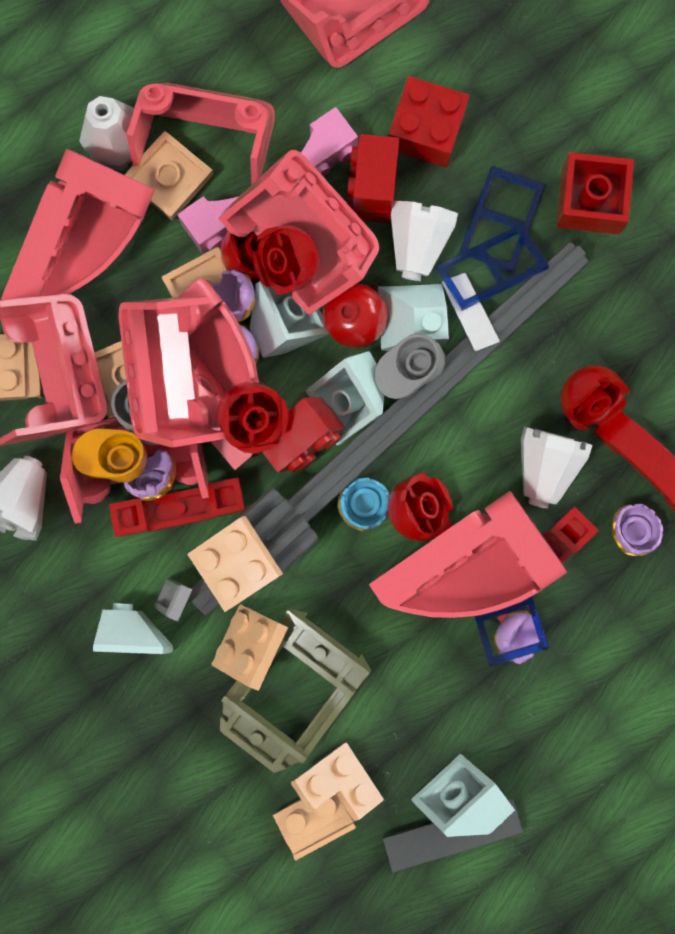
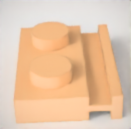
(18, 371)
(311, 830)

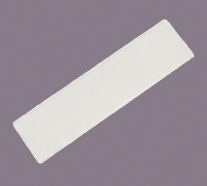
(473, 318)

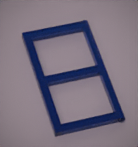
(480, 211)
(501, 283)
(517, 653)

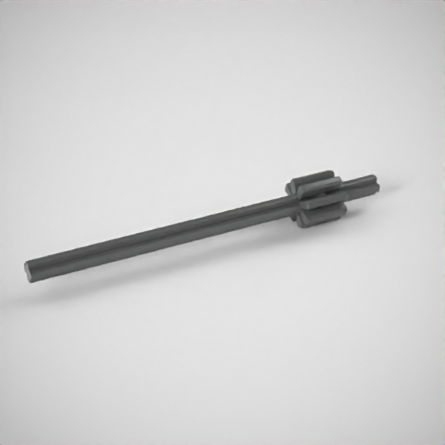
(284, 522)

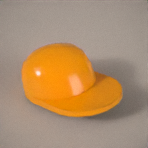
(110, 455)

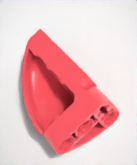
(77, 228)
(218, 359)
(474, 566)

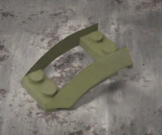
(326, 658)

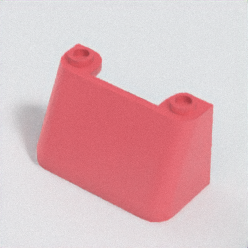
(350, 27)
(301, 197)

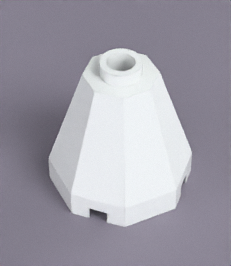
(105, 132)
(419, 236)
(549, 465)
(22, 497)

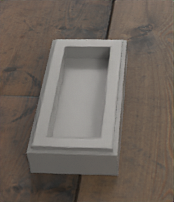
(172, 599)

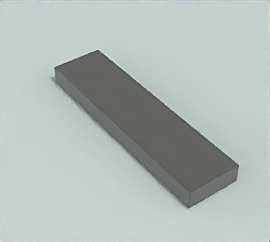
(429, 843)

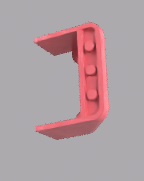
(202, 107)
(64, 364)
(161, 371)
(82, 489)

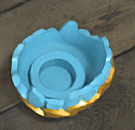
(363, 504)

